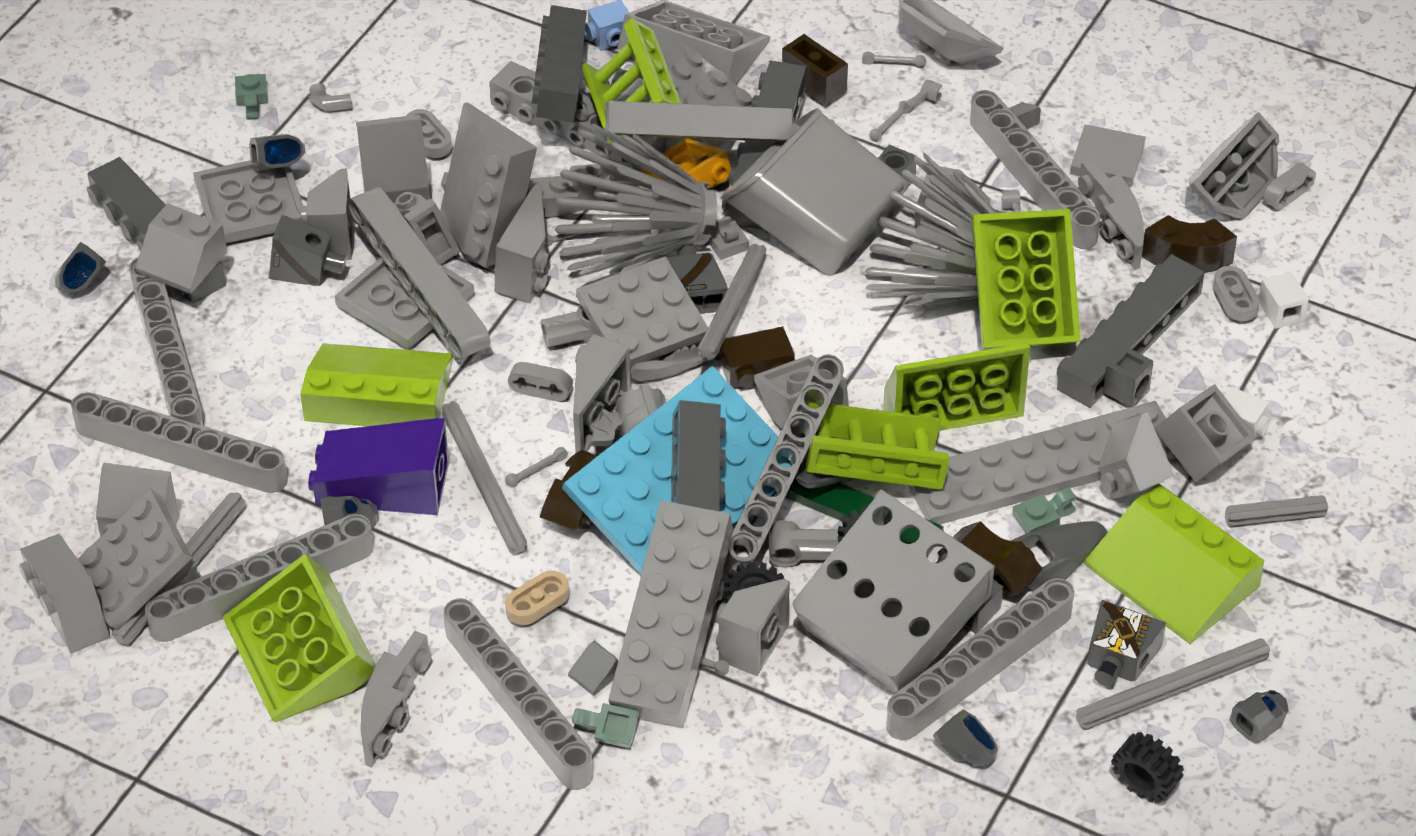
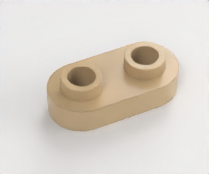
(534, 597)

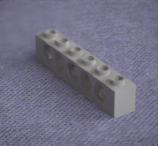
(512, 92)

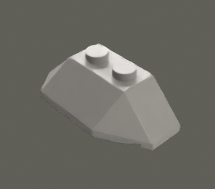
(945, 32)
(1239, 169)

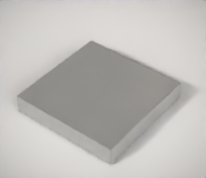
(1112, 151)

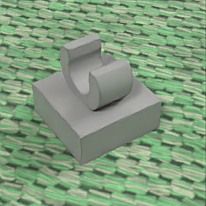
(727, 238)

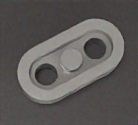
(435, 136)
(1236, 293)

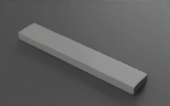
(698, 121)

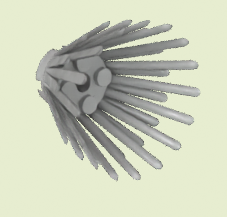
(672, 209)
(943, 226)

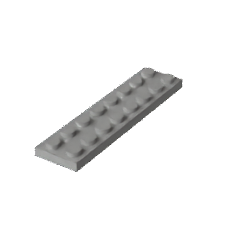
(1025, 467)

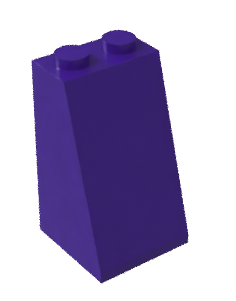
(389, 464)

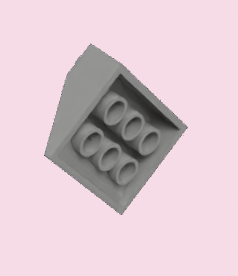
(718, 41)
(485, 183)

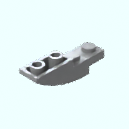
(559, 187)
(1120, 210)
(386, 693)

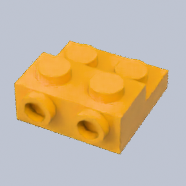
(700, 161)

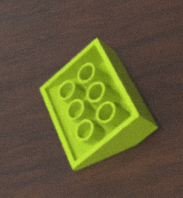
(1026, 278)
(374, 385)
(962, 387)
(1176, 563)
(299, 641)

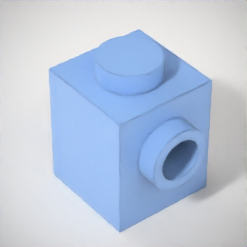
(606, 24)

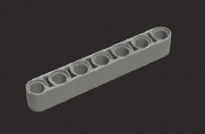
(1033, 165)
(419, 273)
(166, 347)
(179, 442)
(791, 448)
(218, 592)
(979, 659)
(518, 694)

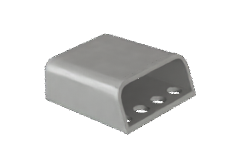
(817, 191)
(886, 600)

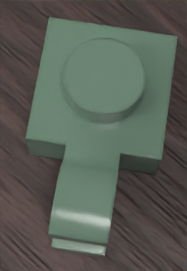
(251, 91)
(1043, 513)
(612, 725)

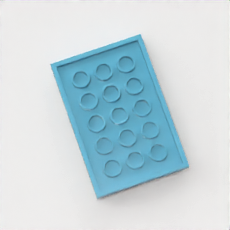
(629, 479)

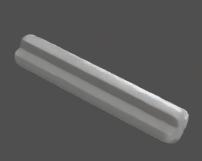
(1276, 510)

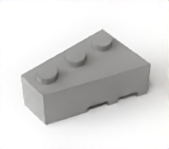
(64, 592)

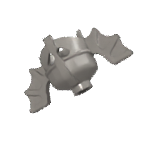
(630, 411)

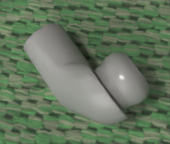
(327, 102)

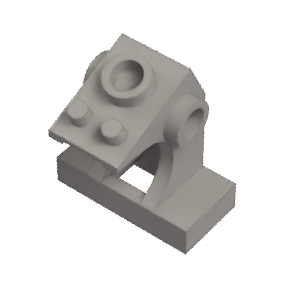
(428, 225)

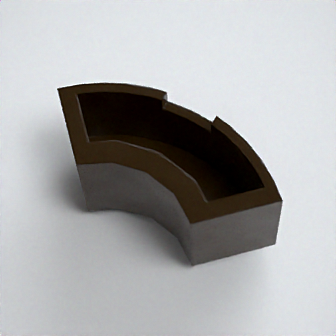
(1201, 244)
(558, 505)
(1012, 561)

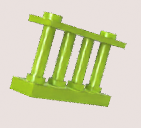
(648, 63)
(877, 461)

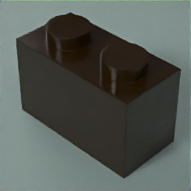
(824, 70)
(752, 354)

